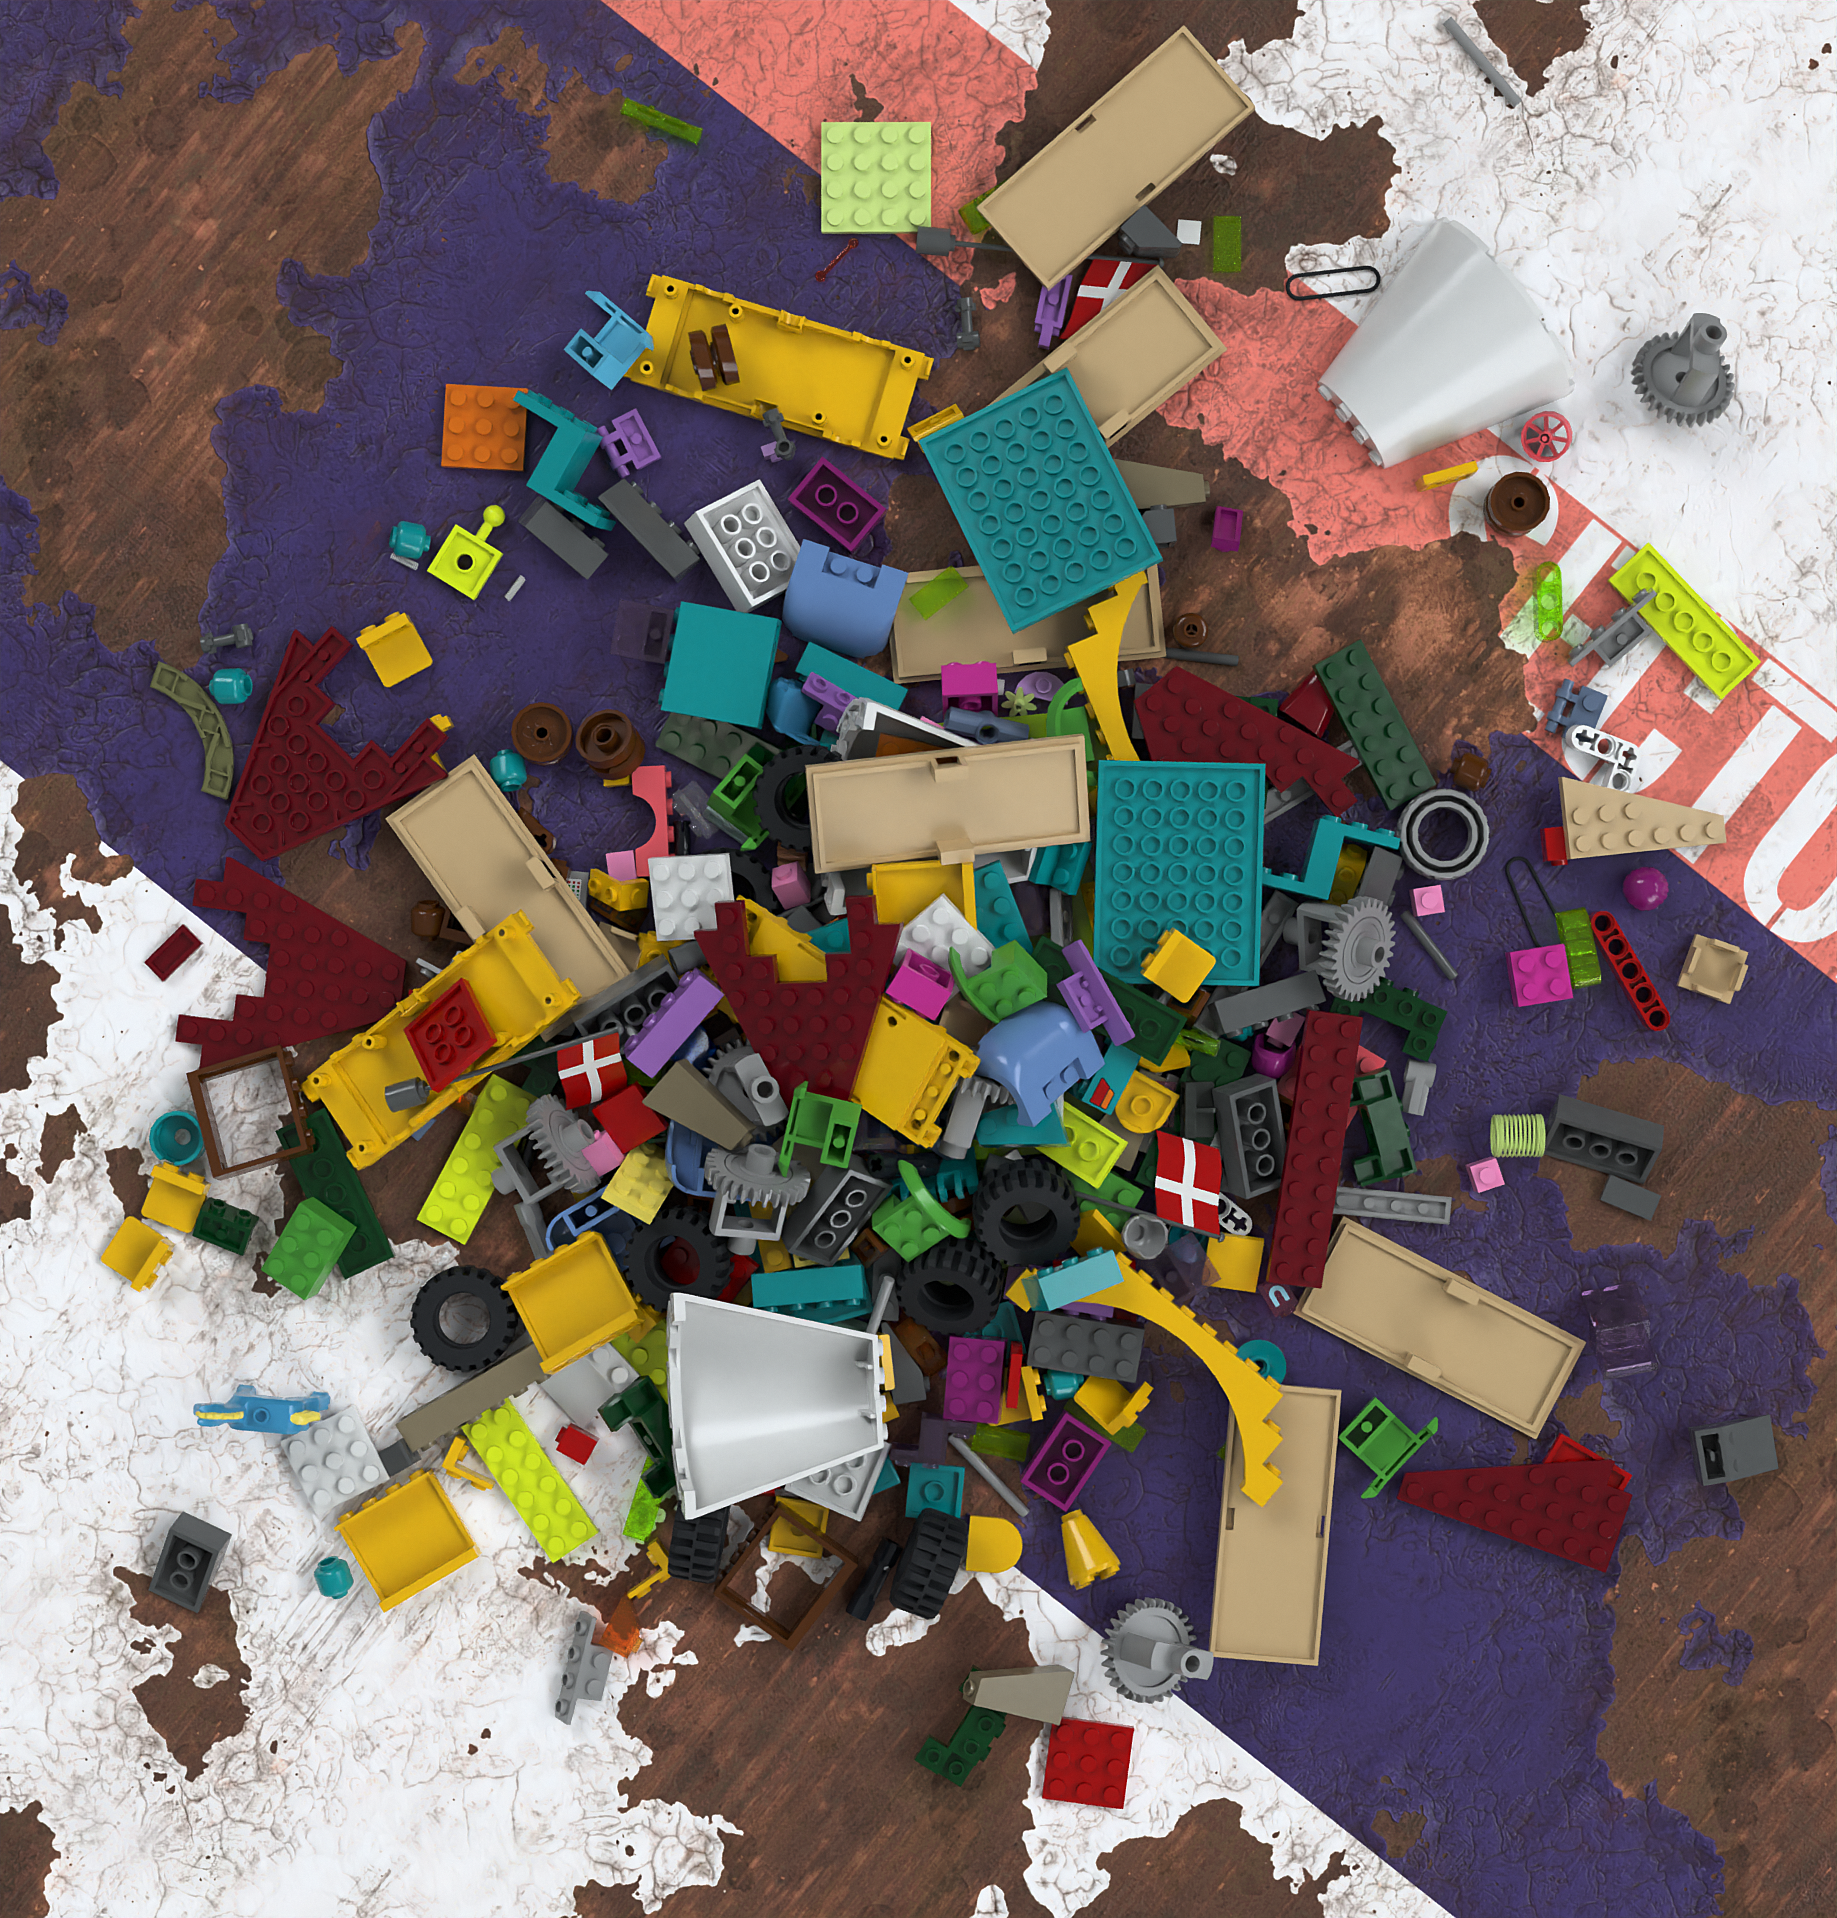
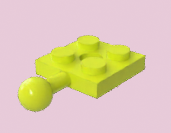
(464, 543)

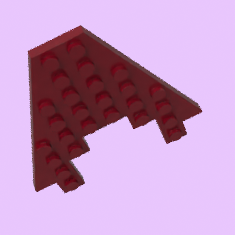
(1202, 723)
(300, 778)
(317, 974)
(811, 1026)

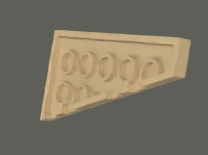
(1619, 822)

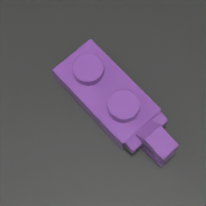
(1051, 311)

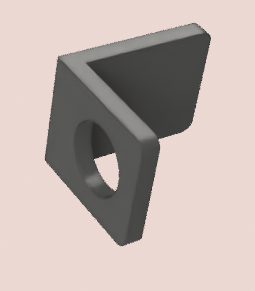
(398, 1457)

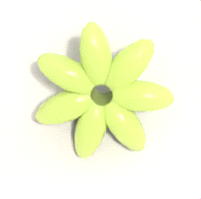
(1018, 702)

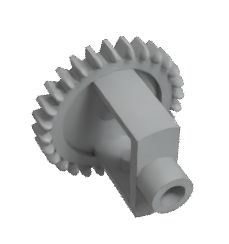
(1686, 373)
(1355, 948)
(746, 1069)
(966, 1111)
(561, 1139)
(752, 1175)
(1152, 1651)

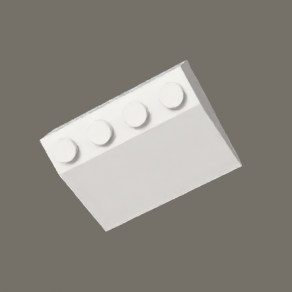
(746, 546)
(588, 1381)

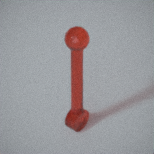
(821, 275)

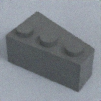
(564, 536)

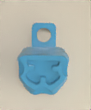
(792, 710)

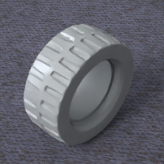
(1411, 849)

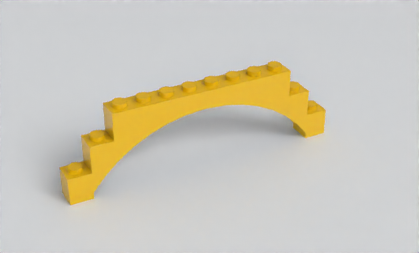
(1097, 662)
(1245, 1387)

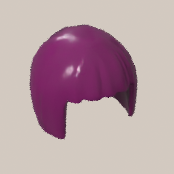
(1645, 888)
(1271, 1061)

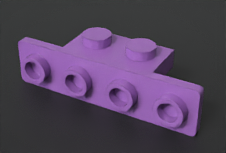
(833, 700)
(1090, 996)

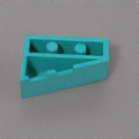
(1001, 1129)
(1072, 1280)

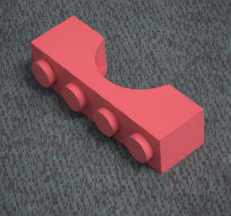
(652, 786)

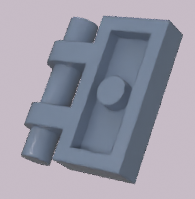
(1585, 711)

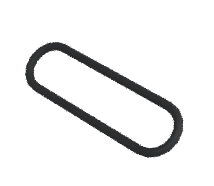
(1331, 272)

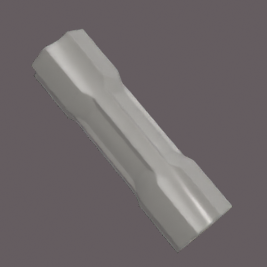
(534, 1226)

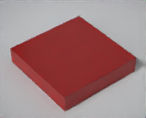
(628, 1118)
(1013, 1374)

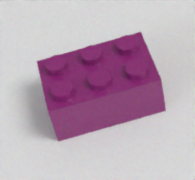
(837, 505)
(975, 1378)
(1065, 1460)

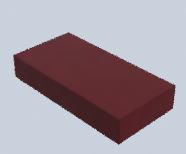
(174, 952)

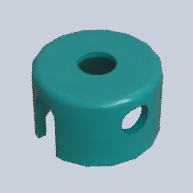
(163, 1137)

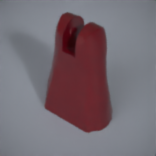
(1308, 706)

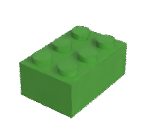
(1114, 1189)
(308, 1248)

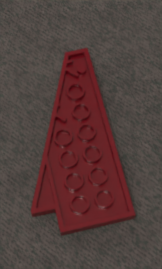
(1542, 1505)

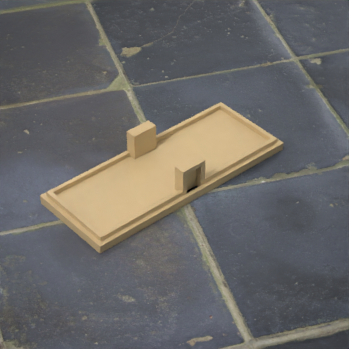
(1123, 158)
(1132, 354)
(975, 630)
(924, 810)
(493, 867)
(1440, 1328)
(1274, 1555)

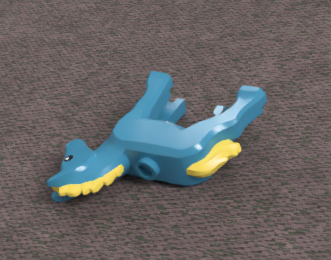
(262, 1412)

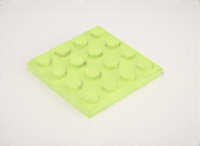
(875, 177)

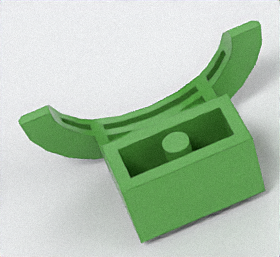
(1070, 721)
(734, 800)
(1004, 988)
(820, 1124)
(917, 1221)
(1383, 1442)

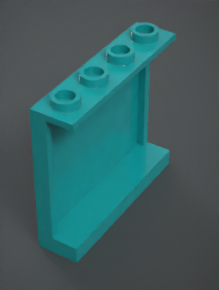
(720, 664)

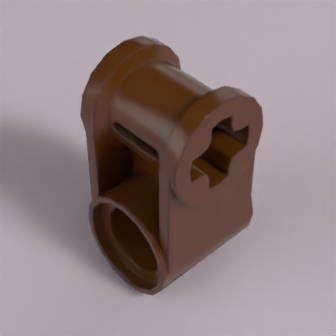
(538, 830)

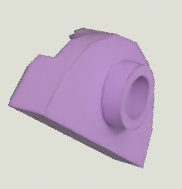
(1041, 684)

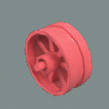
(1546, 436)

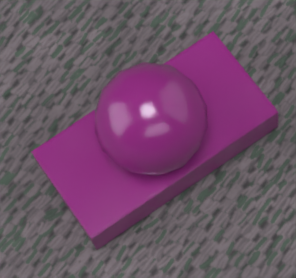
(1226, 529)

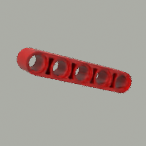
(1639, 978)

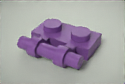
(635, 439)

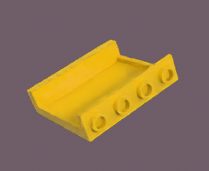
(910, 887)
(574, 1301)
(408, 1538)

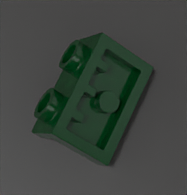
(225, 1225)

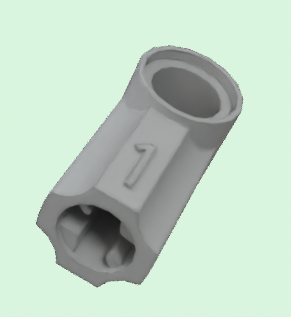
(1418, 1079)

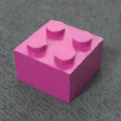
(970, 686)
(1539, 975)
(920, 985)

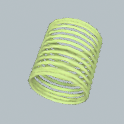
(1498, 1140)

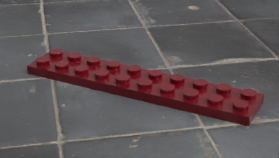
(1314, 1148)

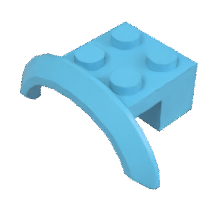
(613, 348)

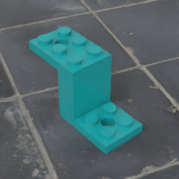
(565, 459)
(1323, 856)

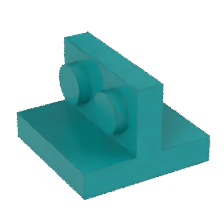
(1060, 866)

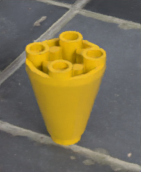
(1086, 1551)

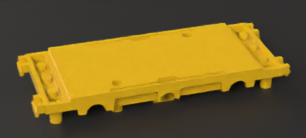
(785, 365)
(519, 1000)
(907, 1059)

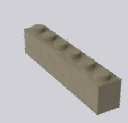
(471, 1398)

